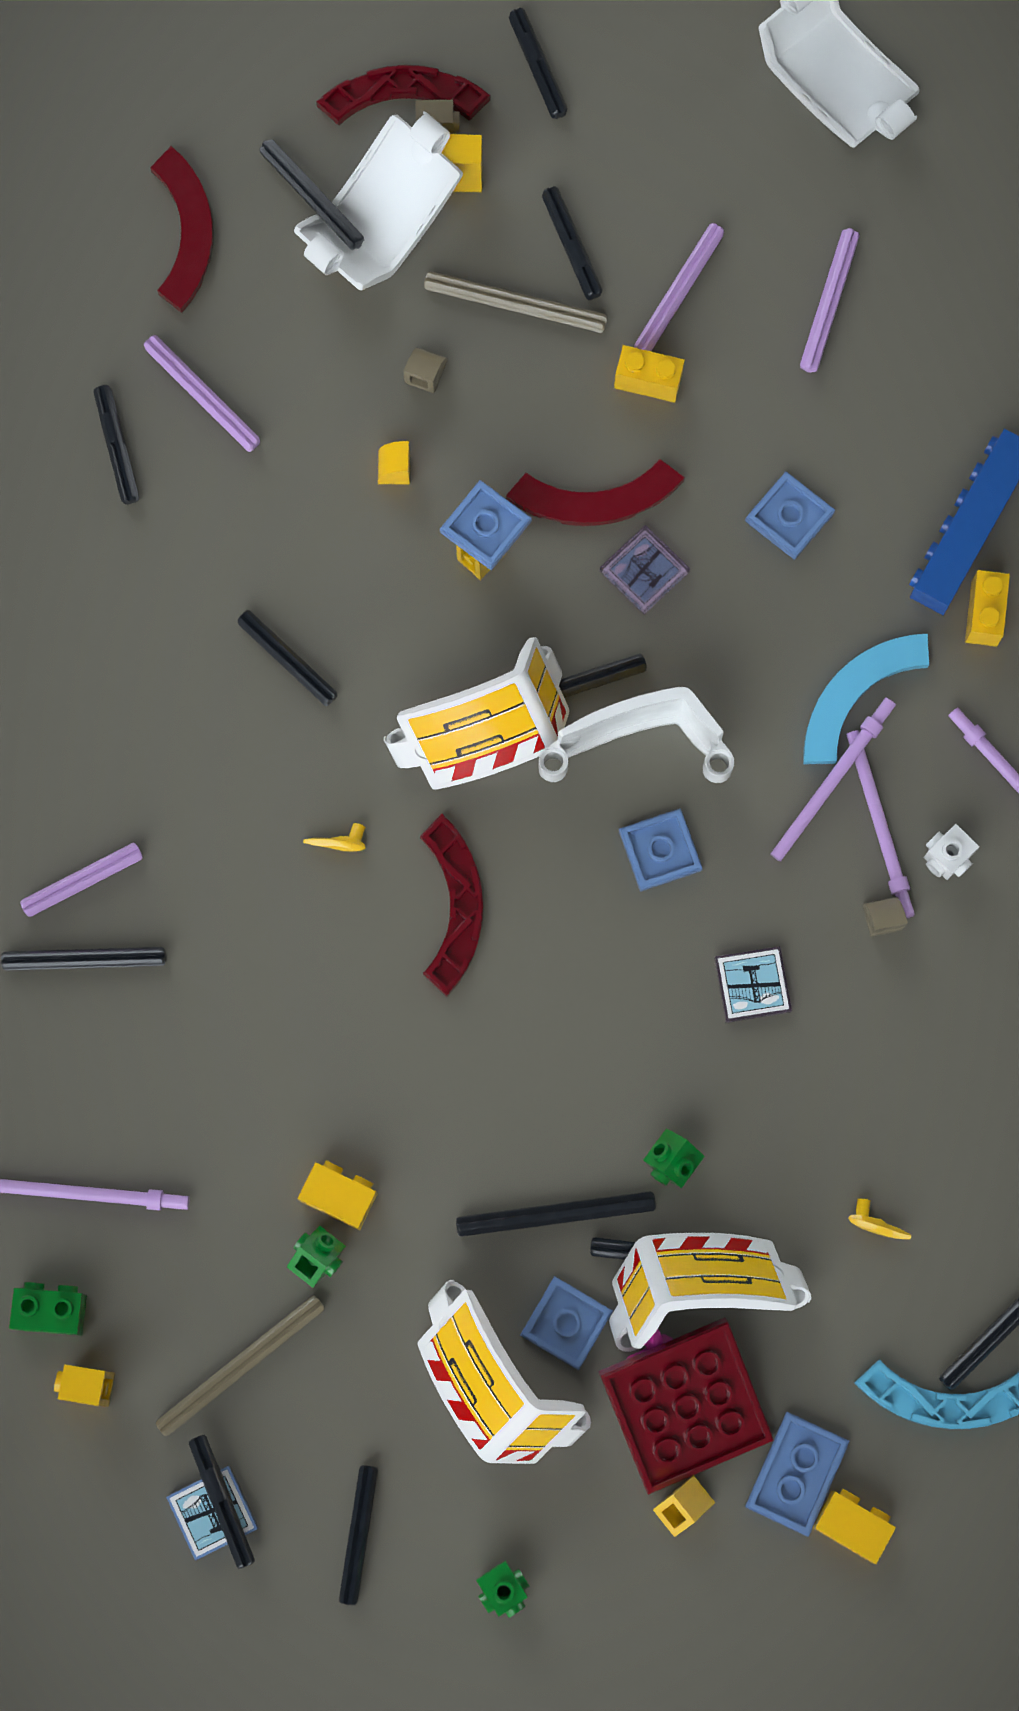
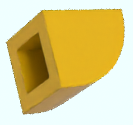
(394, 463)
(684, 1506)

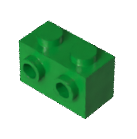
(48, 1310)

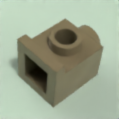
(441, 111)

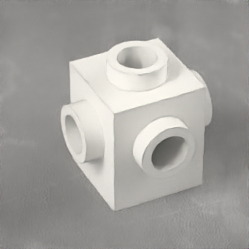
(956, 844)

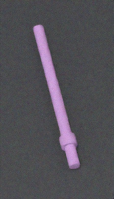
(869, 729)
(975, 736)
(898, 883)
(152, 1199)

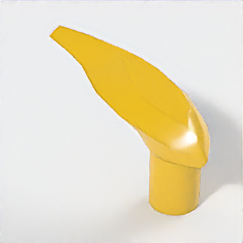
(342, 843)
(875, 1225)

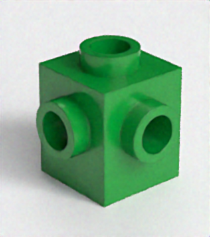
(673, 1159)
(316, 1256)
(496, 1577)

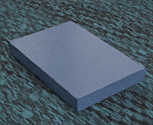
(797, 1474)

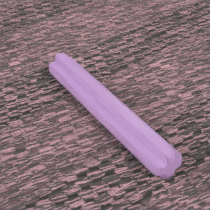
(81, 879)

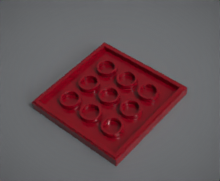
(686, 1405)

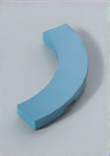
(850, 684)
(937, 1408)

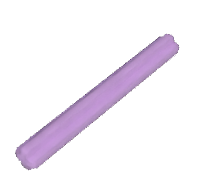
(680, 287)
(829, 300)
(201, 393)

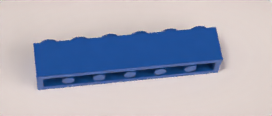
(970, 526)

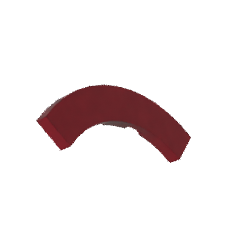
(402, 83)
(196, 229)
(596, 507)
(465, 905)

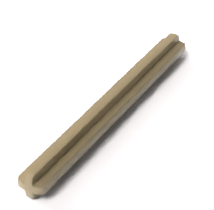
(515, 302)
(239, 1365)

